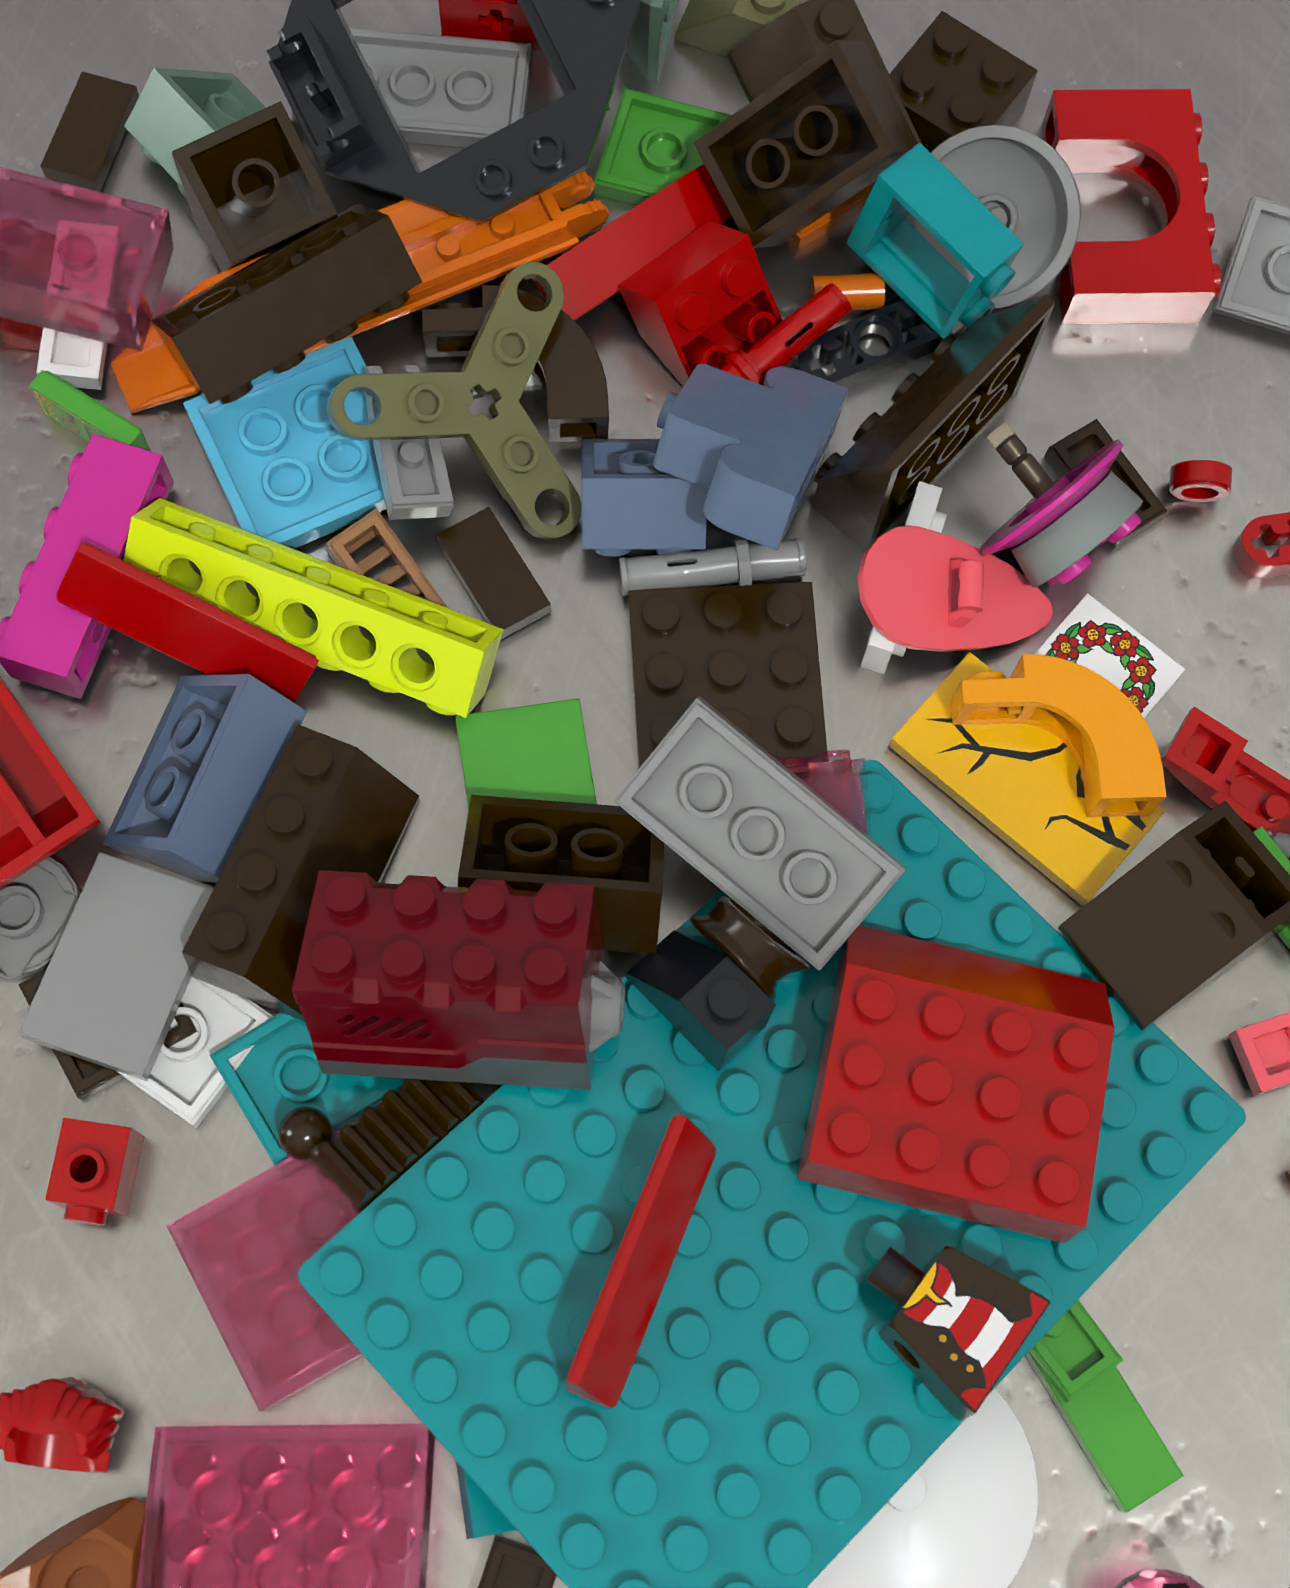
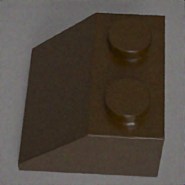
(252, 187)

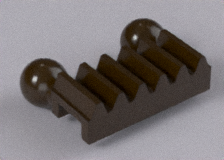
(384, 1141)

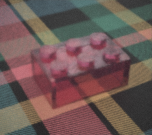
(80, 259)

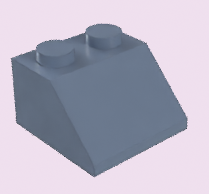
(634, 504)

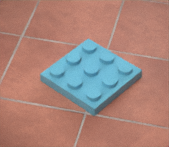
(282, 457)

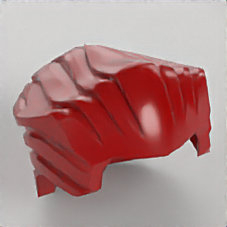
(58, 1426)

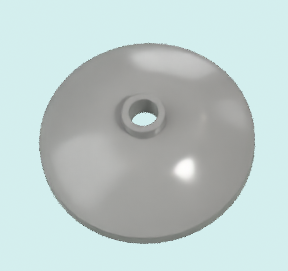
(1035, 190)

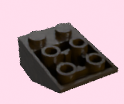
(1183, 915)

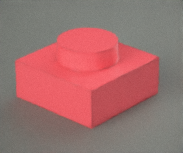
(1264, 1053)

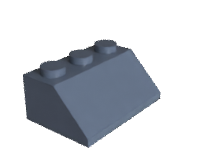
(203, 773)

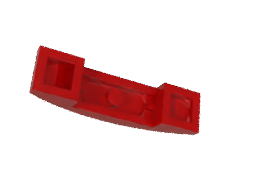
(1216, 769)

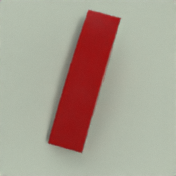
(635, 239)

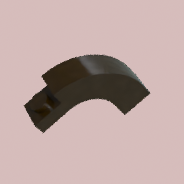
(565, 369)

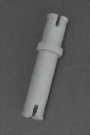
(713, 566)

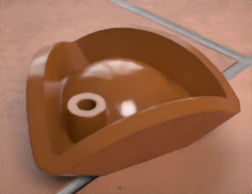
(85, 1553)

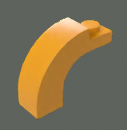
(1088, 714)

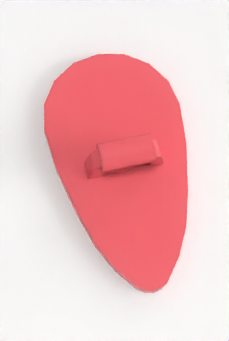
(946, 594)

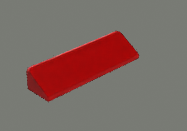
(180, 623)
(641, 1265)

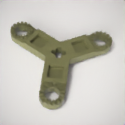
(437, 403)

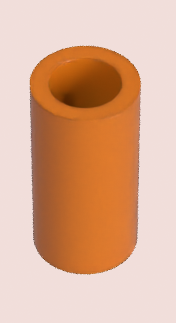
(861, 290)

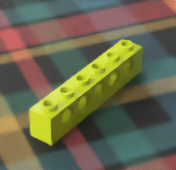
(462, 647)

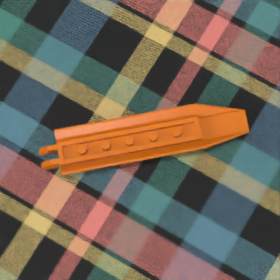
(446, 251)

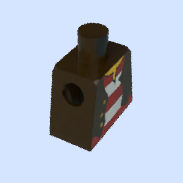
(955, 1323)

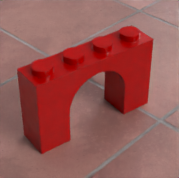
(1156, 143)

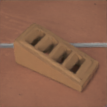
(375, 526)

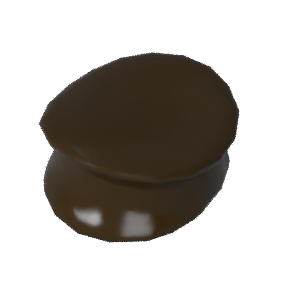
(749, 944)

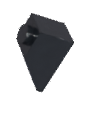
(703, 996)

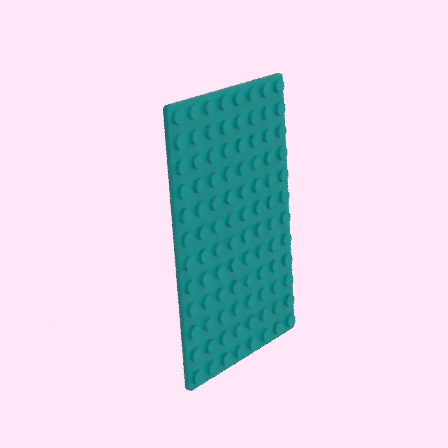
(761, 1392)

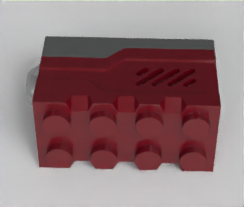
(456, 981)

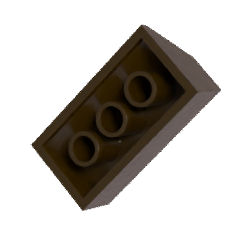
(289, 303)
(318, 812)

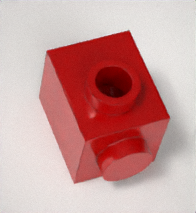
(94, 1170)

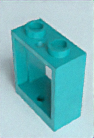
(912, 265)

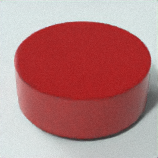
(1200, 480)

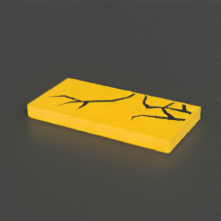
(1021, 788)

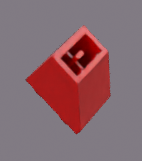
(701, 300)

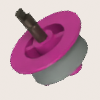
(1065, 514)

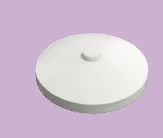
(956, 1519)

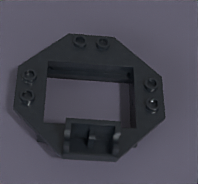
(361, 142)

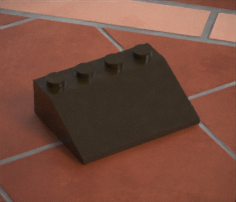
(929, 421)

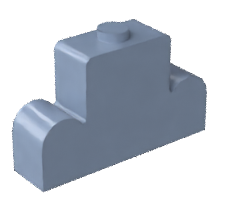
(749, 444)

